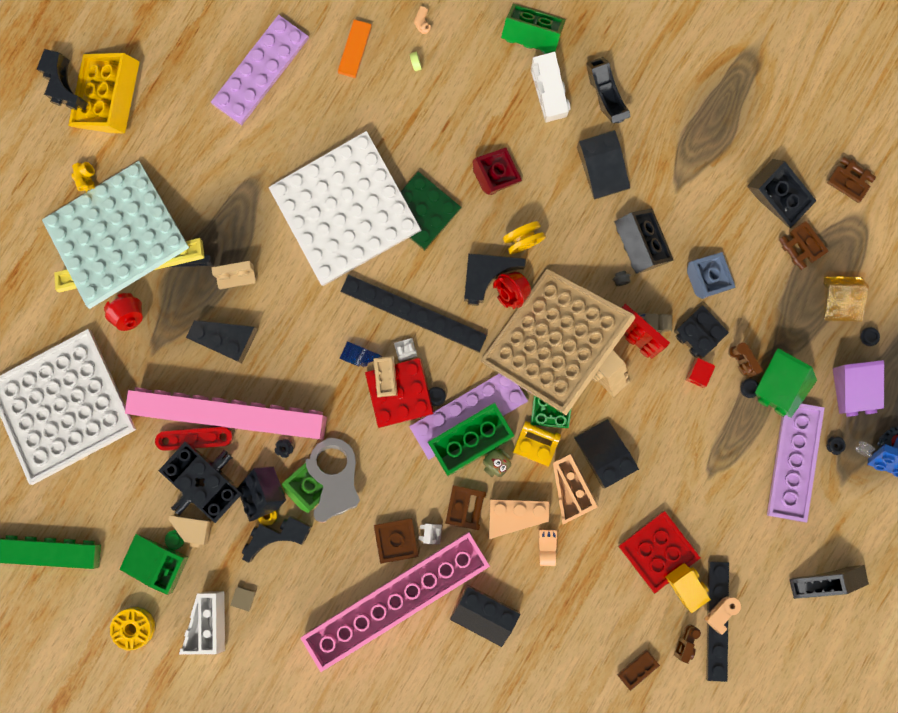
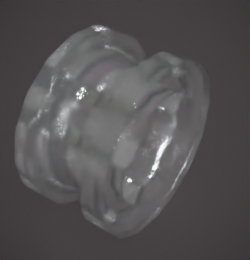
(865, 449)

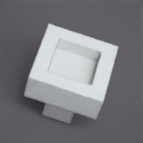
(405, 350)
(432, 533)

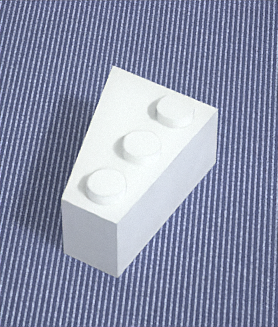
(550, 87)
(206, 625)

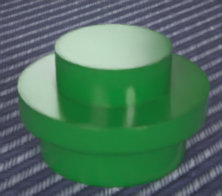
(173, 540)

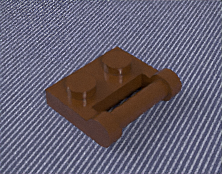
(747, 362)
(459, 506)

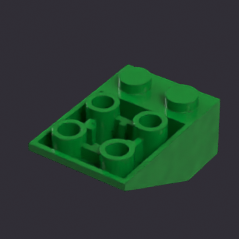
(546, 415)
(153, 564)

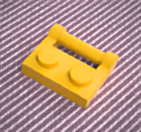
(533, 449)

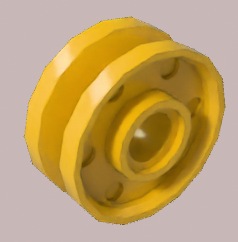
(524, 237)
(124, 637)

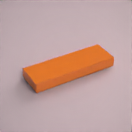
(354, 48)

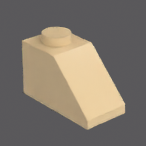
(192, 529)

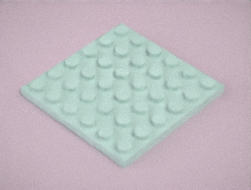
(114, 234)

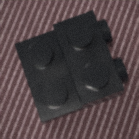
(700, 332)

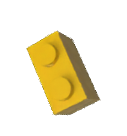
(688, 588)

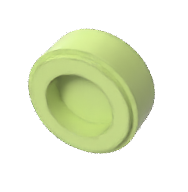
(415, 61)

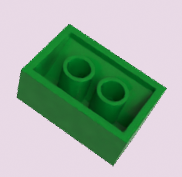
(533, 29)

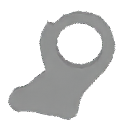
(338, 489)

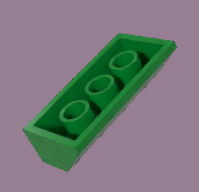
(471, 439)

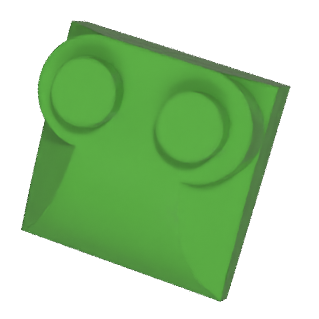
(303, 489)

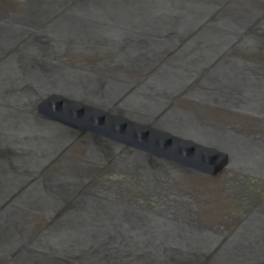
(413, 313)

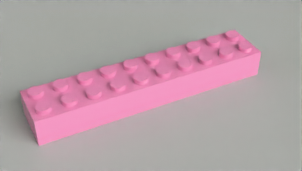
(224, 414)
(394, 601)

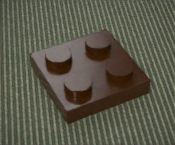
(396, 540)

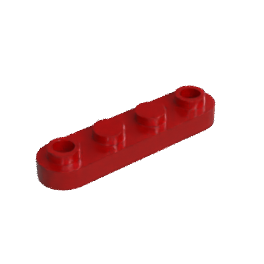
(195, 437)

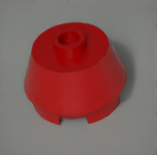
(512, 289)
(124, 312)

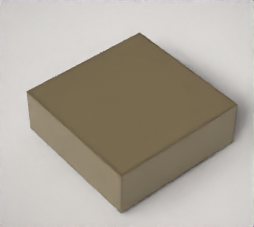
(243, 598)

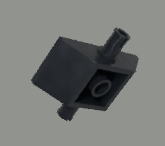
(184, 472)

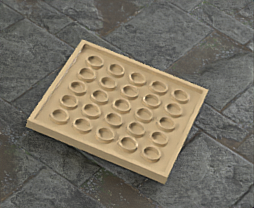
(557, 340)

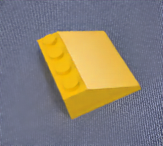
(108, 88)

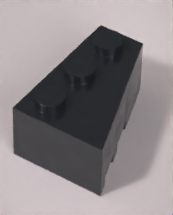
(223, 338)

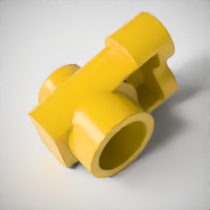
(82, 176)

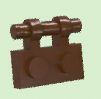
(848, 183)
(807, 241)
(685, 648)

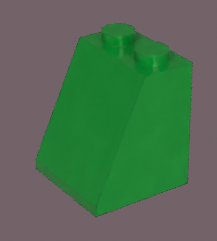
(785, 383)

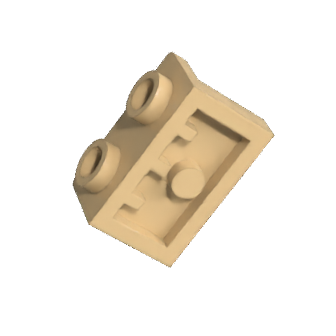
(234, 275)

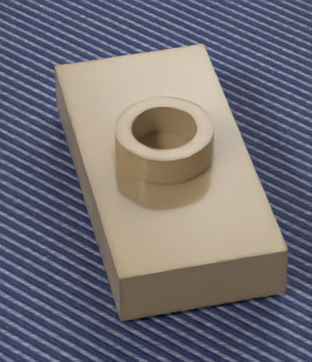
(385, 376)

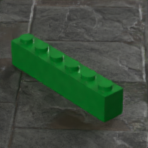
(49, 552)

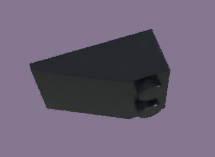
(603, 164)
(782, 192)
(606, 454)

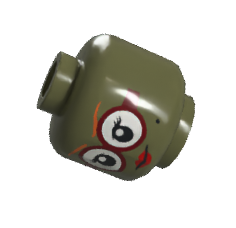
(497, 463)

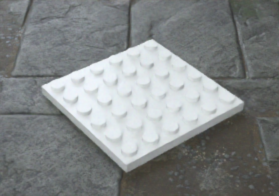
(344, 208)
(61, 407)

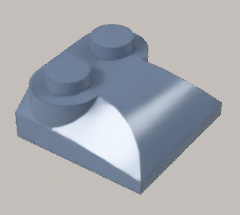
(710, 275)

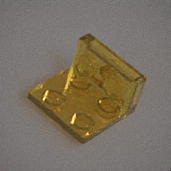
(845, 298)

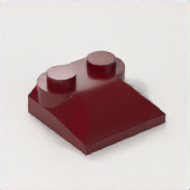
(496, 171)

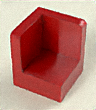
(700, 373)

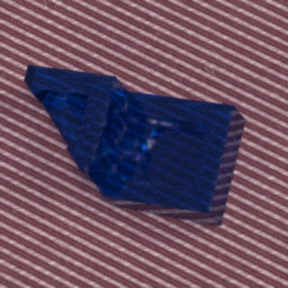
(357, 355)

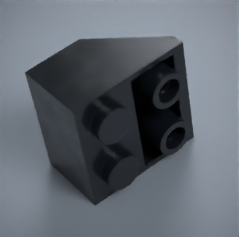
(261, 493)

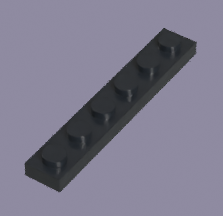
(716, 643)

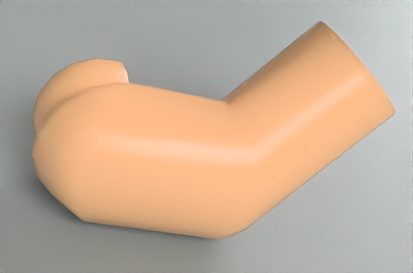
(420, 22)

